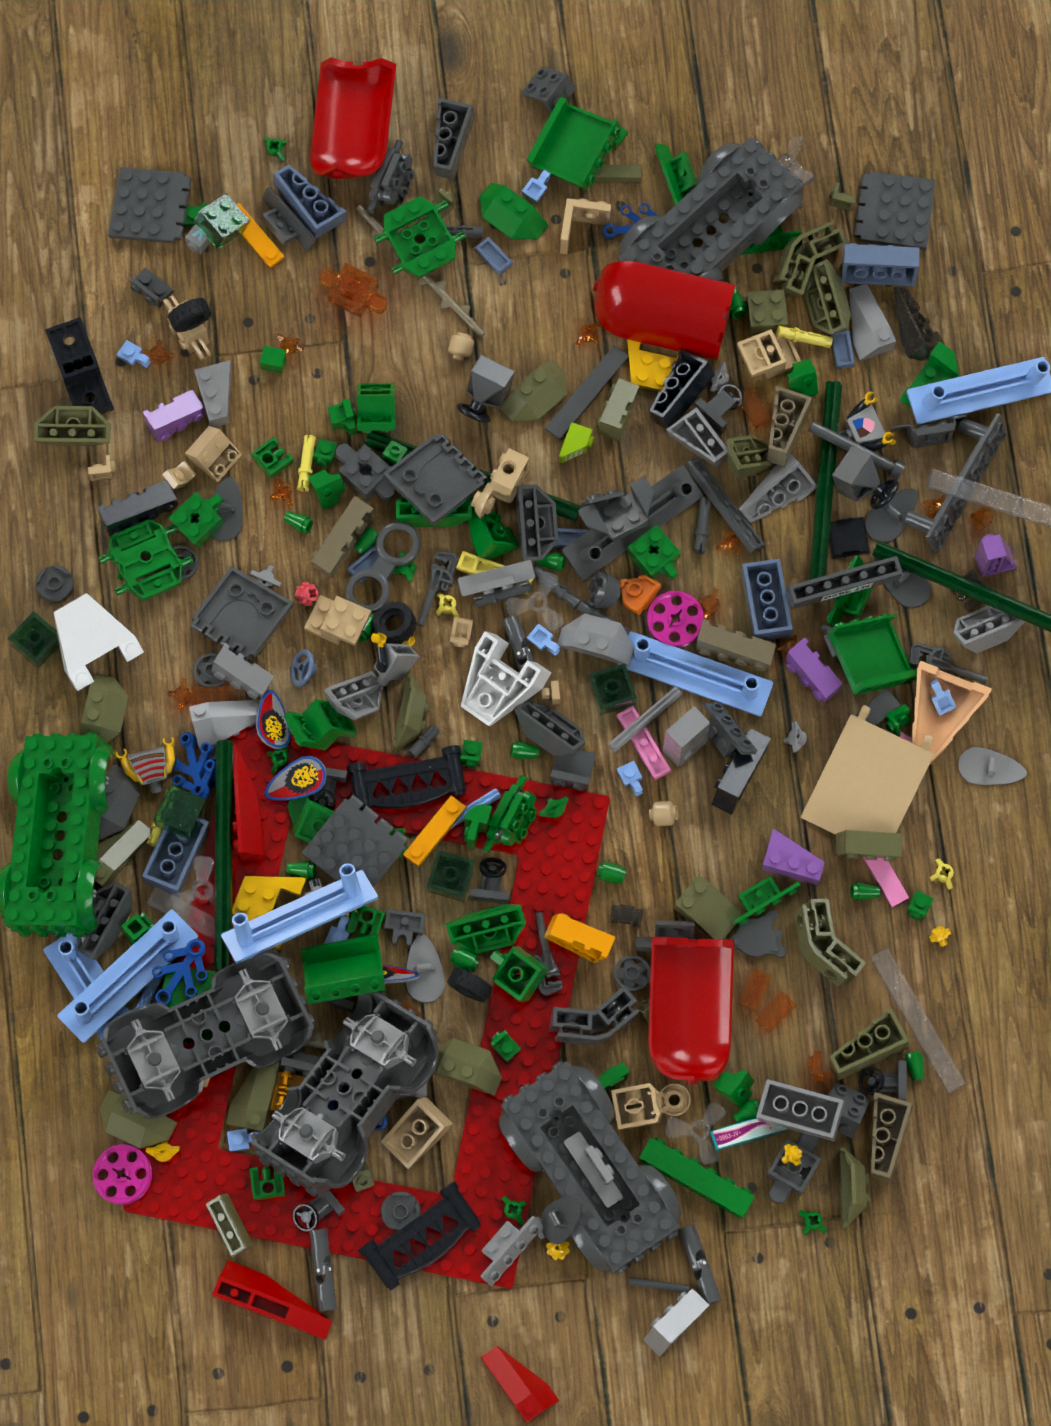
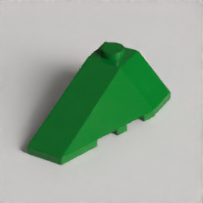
(490, 535)

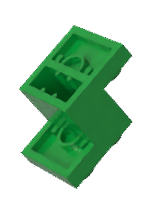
(375, 407)
(319, 725)

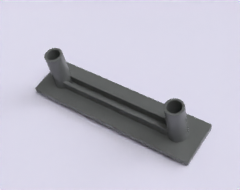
(978, 463)
(670, 498)

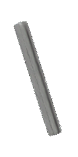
(644, 719)

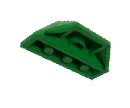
(511, 213)
(408, 514)
(487, 928)

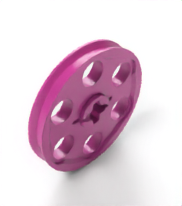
(671, 611)
(122, 1183)

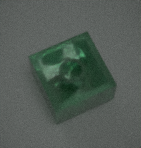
(221, 221)
(35, 640)
(612, 689)
(180, 812)
(451, 876)

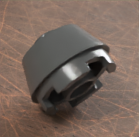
(604, 590)

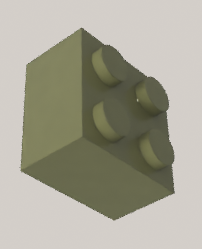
(766, 310)

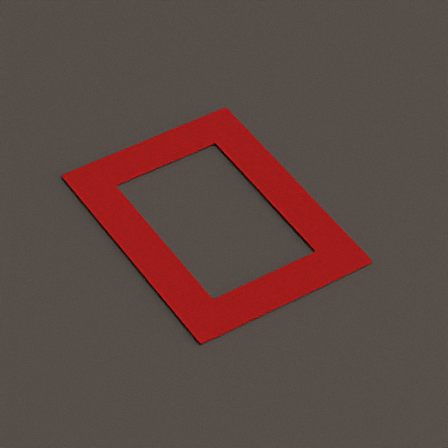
(551, 879)

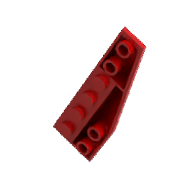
(247, 813)
(268, 1299)

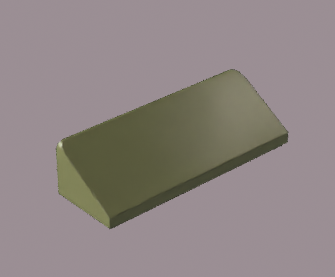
(619, 174)
(229, 1224)

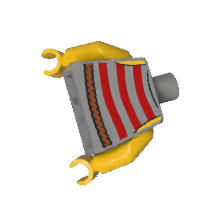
(149, 765)

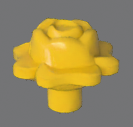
(940, 935)
(792, 1155)
(558, 1251)

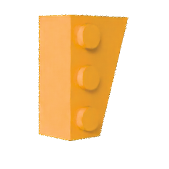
(579, 938)

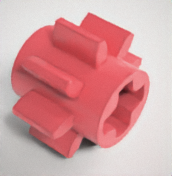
(306, 593)

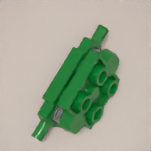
(511, 817)

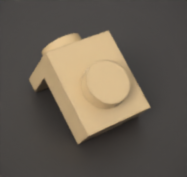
(461, 631)

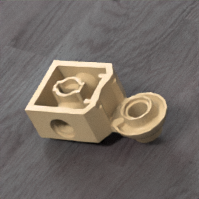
(504, 482)
(645, 1105)

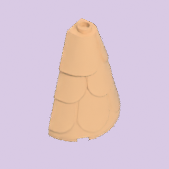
(943, 728)

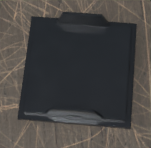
(848, 538)

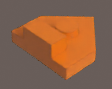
(639, 593)

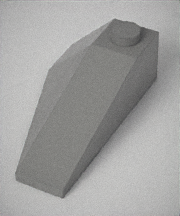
(778, 489)
(222, 719)

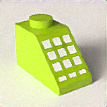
(576, 442)

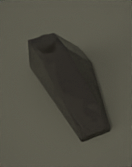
(915, 332)

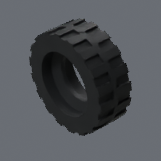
(189, 315)
(388, 611)
(469, 985)

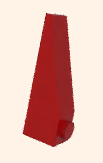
(523, 1388)

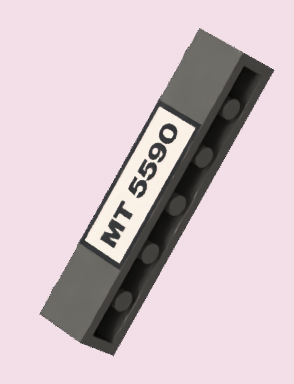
(844, 582)

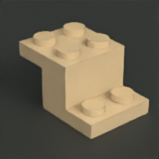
(768, 354)
(337, 620)

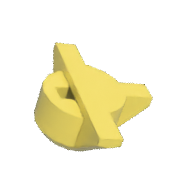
(445, 607)
(941, 875)

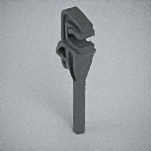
(441, 579)
(940, 658)
(547, 960)

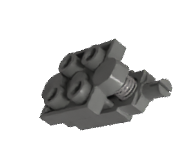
(391, 179)

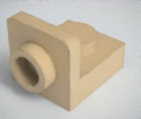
(101, 472)
(179, 476)

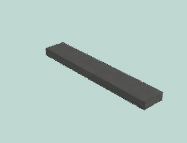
(586, 392)
(724, 505)

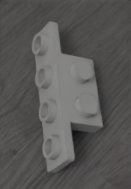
(499, 577)
(594, 1169)
(507, 1246)

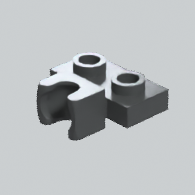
(404, 925)

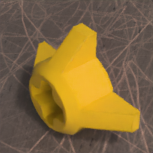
(163, 1152)

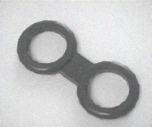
(384, 565)

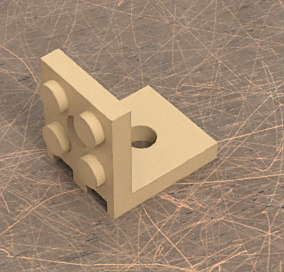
(582, 211)

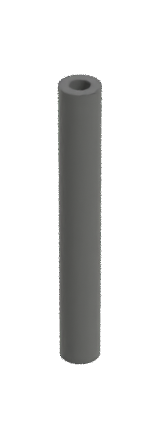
(658, 1285)

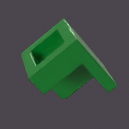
(273, 359)

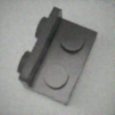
(150, 287)

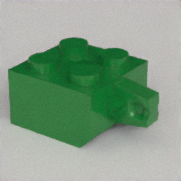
(206, 511)
(654, 564)
(508, 973)

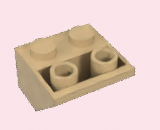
(213, 453)

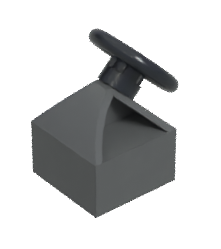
(487, 386)
(858, 477)

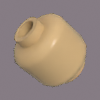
(461, 346)
(663, 813)

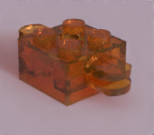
(353, 290)

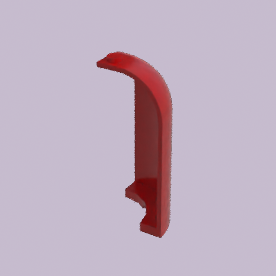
(352, 118)
(663, 307)
(690, 1007)

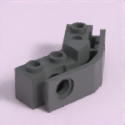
(592, 1023)

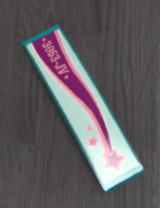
(743, 1133)

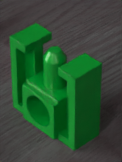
(264, 452)
(376, 922)
(614, 1076)
(257, 1186)

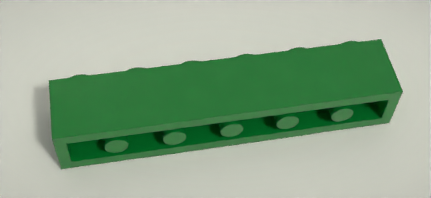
(697, 1178)

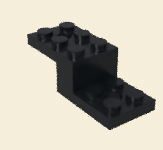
(79, 365)

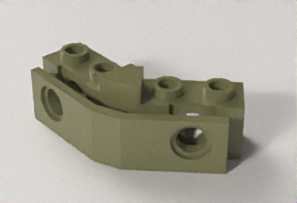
(799, 262)
(821, 946)

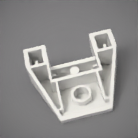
(87, 633)
(495, 687)

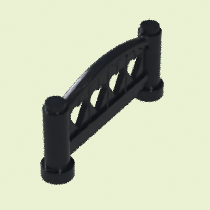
(448, 767)
(382, 1255)

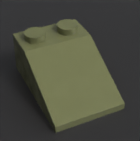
(707, 908)

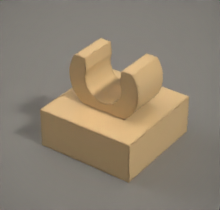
(552, 692)

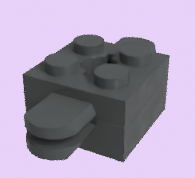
(364, 472)
(792, 1177)

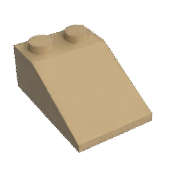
(416, 1132)

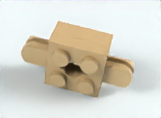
(191, 339)

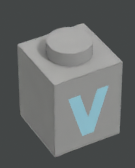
(197, 240)

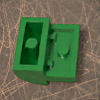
(476, 821)

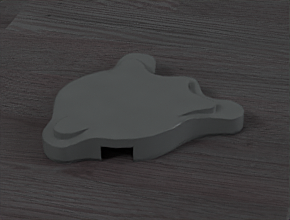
(759, 938)

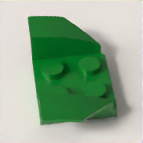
(939, 367)
(307, 817)

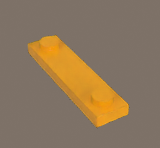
(261, 242)
(434, 831)

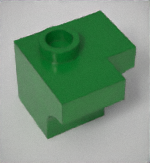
(803, 378)
(343, 417)
(327, 488)
(136, 927)
(735, 1087)

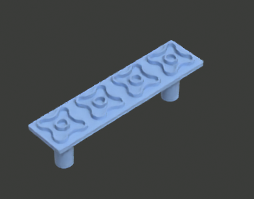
(980, 390)
(699, 675)
(299, 916)
(75, 969)
(125, 977)

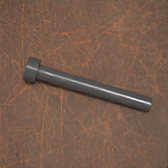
(894, 468)

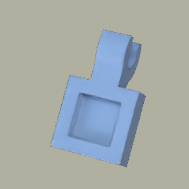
(536, 188)
(132, 353)
(542, 639)
(942, 700)
(630, 776)
(339, 933)
(239, 1139)

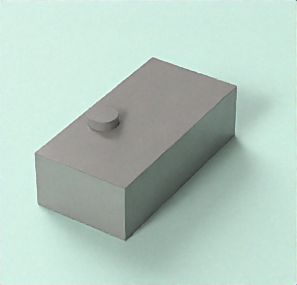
(686, 737)
(800, 1110)

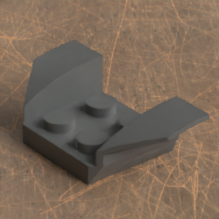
(929, 435)
(623, 514)

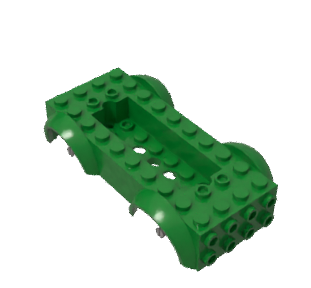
(44, 780)

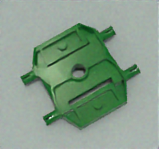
(438, 246)
(142, 539)

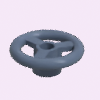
(306, 669)

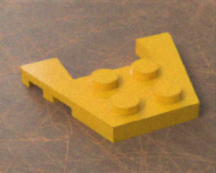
(648, 368)
(260, 894)

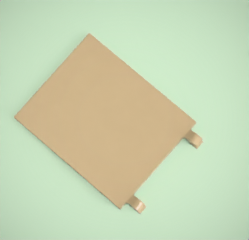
(868, 779)

